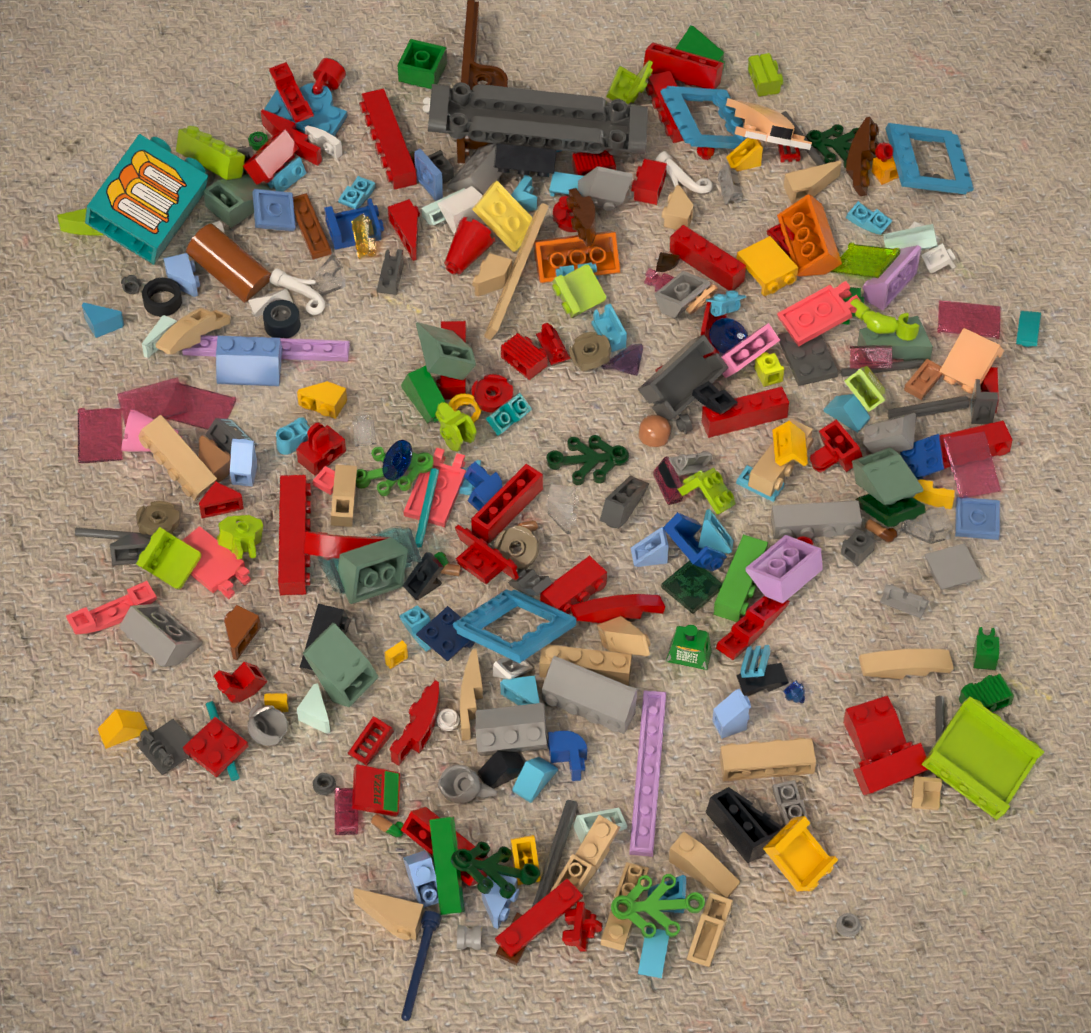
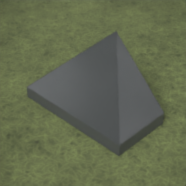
(128, 549)

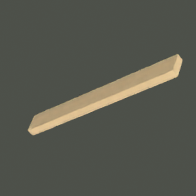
(516, 271)

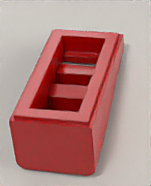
(373, 724)

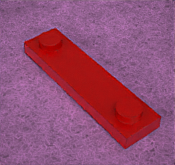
(538, 918)

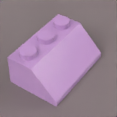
(885, 288)
(785, 568)

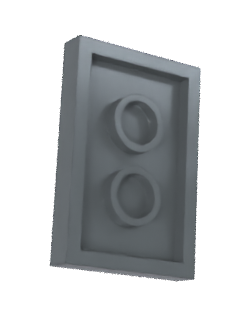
(809, 361)

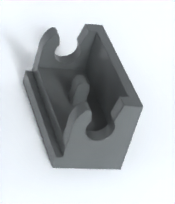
(391, 273)

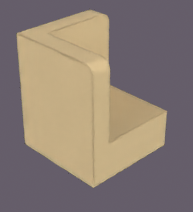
(926, 793)

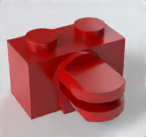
(321, 448)
(838, 448)

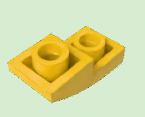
(934, 496)

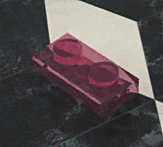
(871, 356)

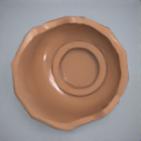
(654, 431)

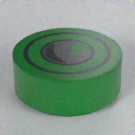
(257, 140)

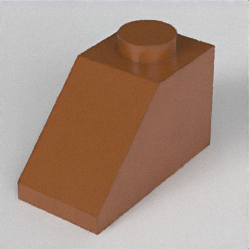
(241, 628)

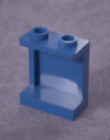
(341, 224)
(682, 531)

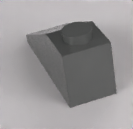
(622, 502)

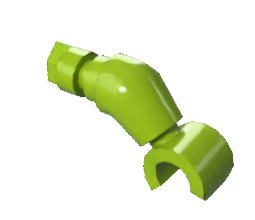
(885, 324)

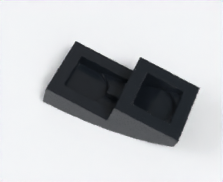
(714, 399)
(772, 679)

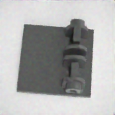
(164, 746)

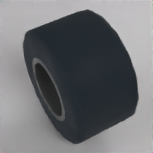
(281, 319)

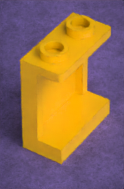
(768, 265)
(799, 855)

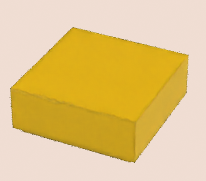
(396, 654)
(278, 700)

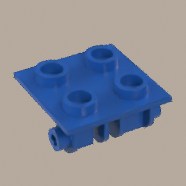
(924, 457)

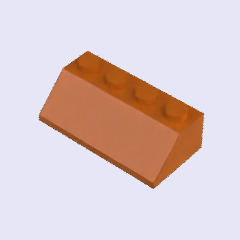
(813, 243)
(573, 251)

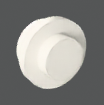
(448, 720)

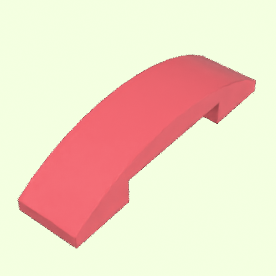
(112, 612)

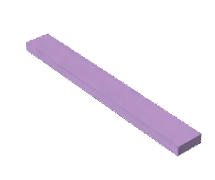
(292, 349)
(647, 774)

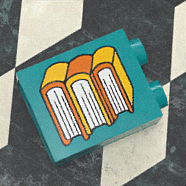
(147, 197)

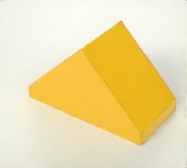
(746, 155)
(121, 727)
(524, 852)

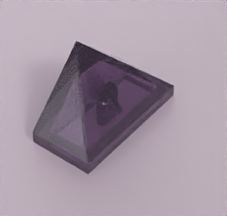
(626, 361)

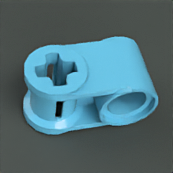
(291, 436)

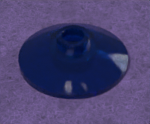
(720, 335)
(397, 460)

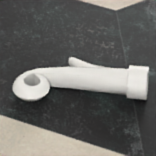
(678, 174)
(300, 286)

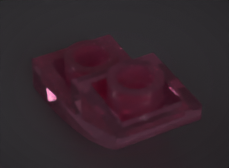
(345, 817)

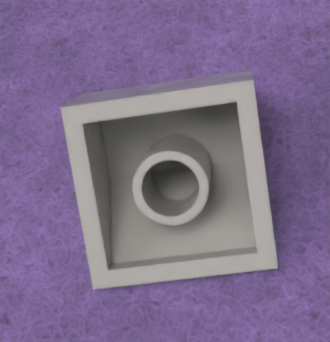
(605, 187)
(679, 293)
(891, 433)

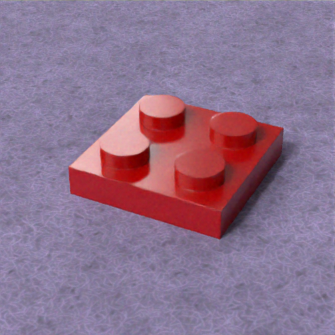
(215, 747)

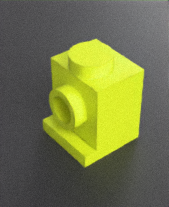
(766, 365)

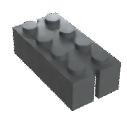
(674, 382)

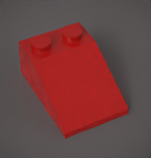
(874, 728)

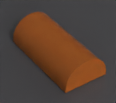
(228, 262)

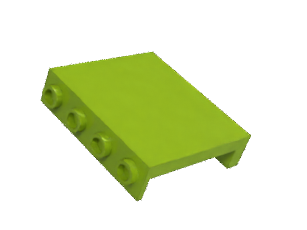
(982, 757)

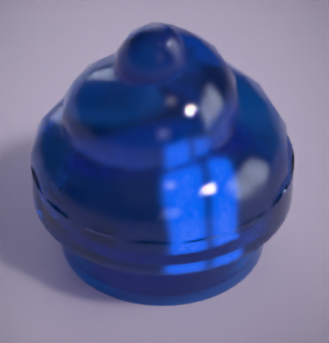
(795, 692)

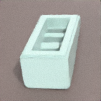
(156, 333)
(585, 821)

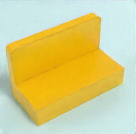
(789, 444)

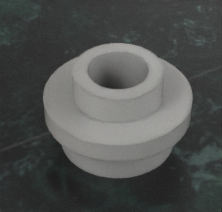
(851, 919)

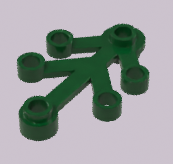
(839, 144)
(590, 458)
(466, 861)

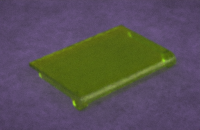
(866, 260)

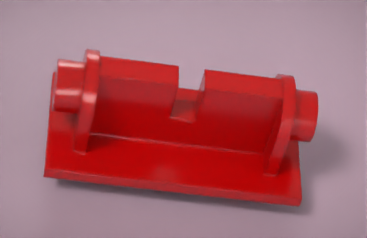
(552, 344)

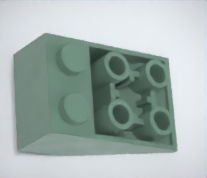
(232, 199)
(445, 352)
(886, 476)
(340, 666)

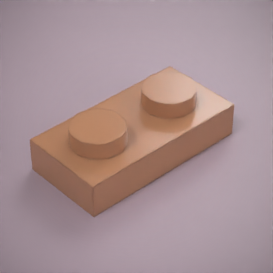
(923, 379)

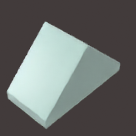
(312, 710)

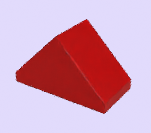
(220, 501)

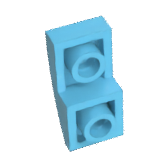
(357, 193)
(871, 221)
(414, 621)
(653, 954)

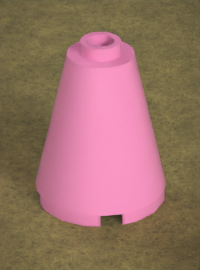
(134, 424)

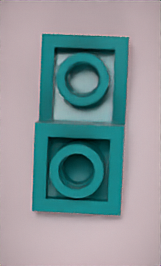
(1028, 328)
(508, 414)

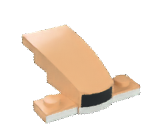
(766, 125)

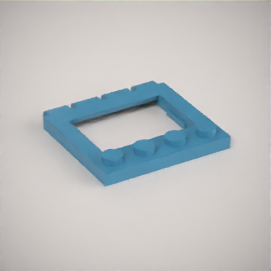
(685, 123)
(906, 163)
(472, 624)

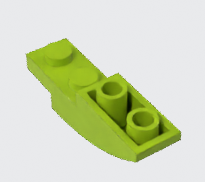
(74, 223)

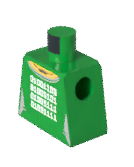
(690, 647)

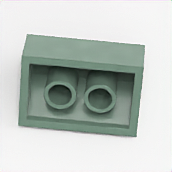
(372, 569)

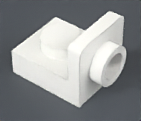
(938, 258)

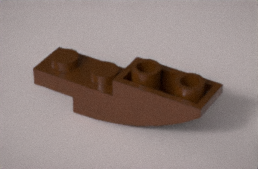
(860, 155)
(584, 216)

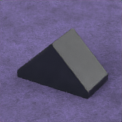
(501, 768)

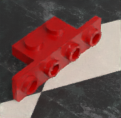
(481, 559)

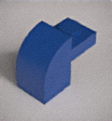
(485, 485)
(568, 747)

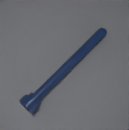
(430, 921)

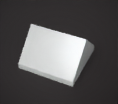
(460, 206)

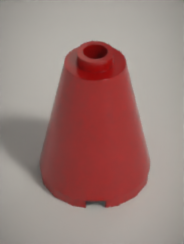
(467, 245)

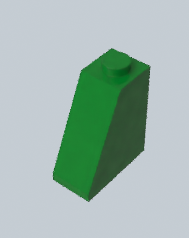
(699, 44)
(423, 393)

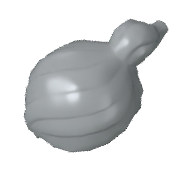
(266, 724)
(462, 784)

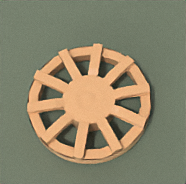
(701, 300)

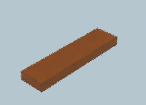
(310, 227)

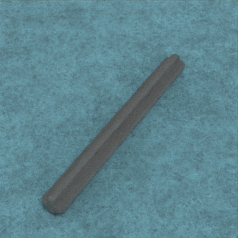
(556, 850)

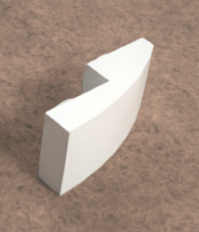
(324, 140)

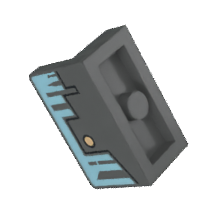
(982, 405)
(223, 431)

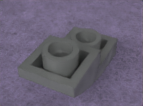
(530, 582)

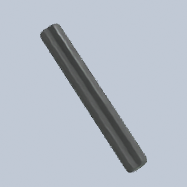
(931, 407)

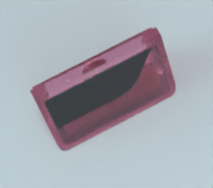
(668, 481)

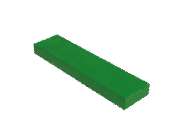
(447, 876)

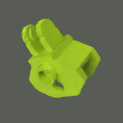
(455, 427)
(240, 536)

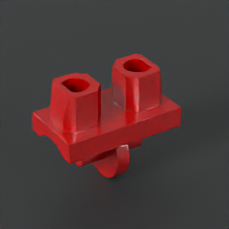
(584, 927)

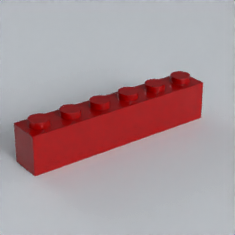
(388, 139)
(292, 527)

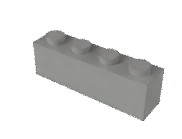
(816, 519)

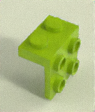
(628, 85)
(578, 290)
(713, 488)
(169, 558)

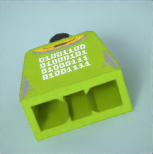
(866, 388)

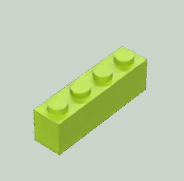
(210, 152)

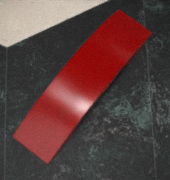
(290, 93)
(333, 545)

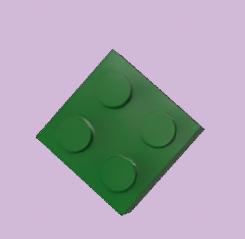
(422, 64)

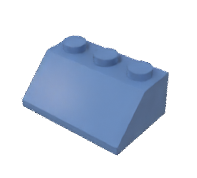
(248, 360)

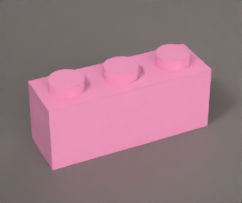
(749, 349)

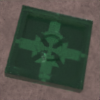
(692, 586)

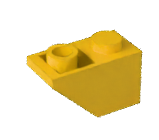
(323, 398)

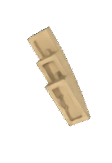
(904, 662)
(470, 690)

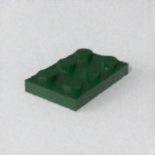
(891, 514)

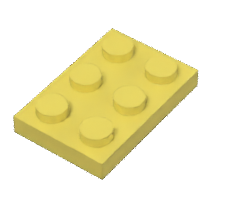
(503, 215)

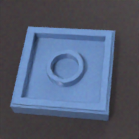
(428, 175)
(273, 210)
(977, 518)

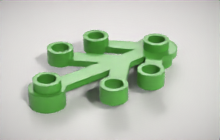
(415, 466)
(653, 906)

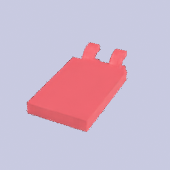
(818, 313)
(446, 490)
(216, 564)

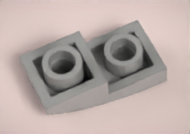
(789, 801)

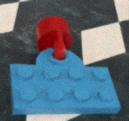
(326, 117)

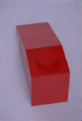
(404, 220)

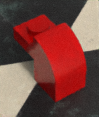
(241, 683)

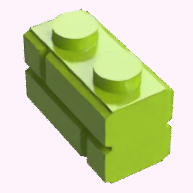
(764, 74)

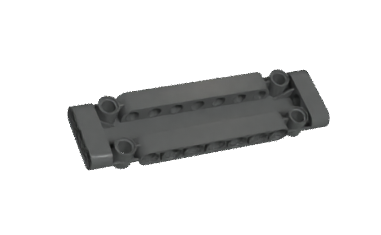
(538, 119)

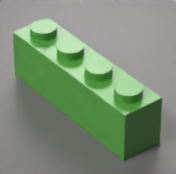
(738, 585)

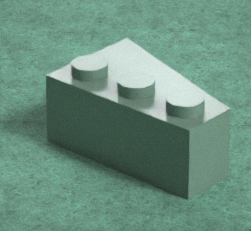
(901, 349)

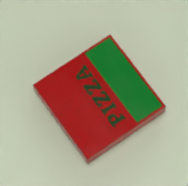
(376, 790)

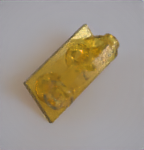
(362, 229)

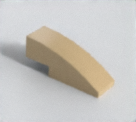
(710, 930)

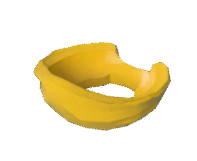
(465, 399)

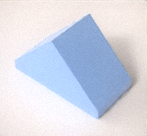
(651, 550)

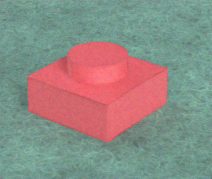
(325, 480)

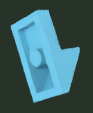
(524, 196)

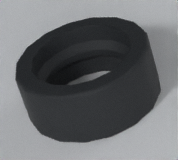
(160, 285)

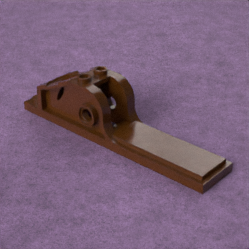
(474, 72)

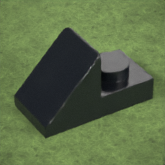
(424, 577)

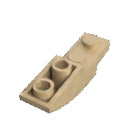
(190, 328)
(590, 854)
(618, 930)

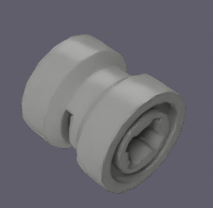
(469, 937)

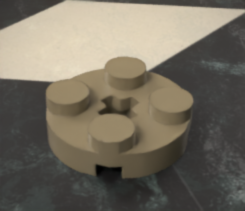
(585, 360)
(147, 517)
(529, 546)

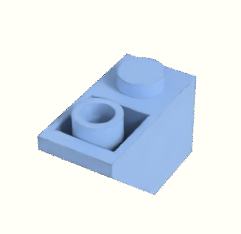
(181, 271)
(243, 462)
(732, 714)
(422, 878)
(496, 905)

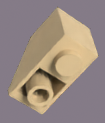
(678, 211)
(492, 274)

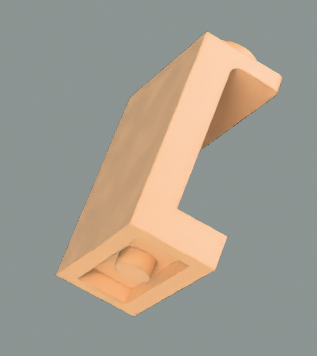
(969, 360)

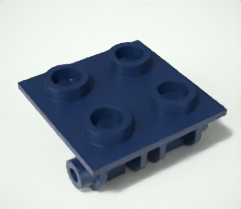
(442, 636)

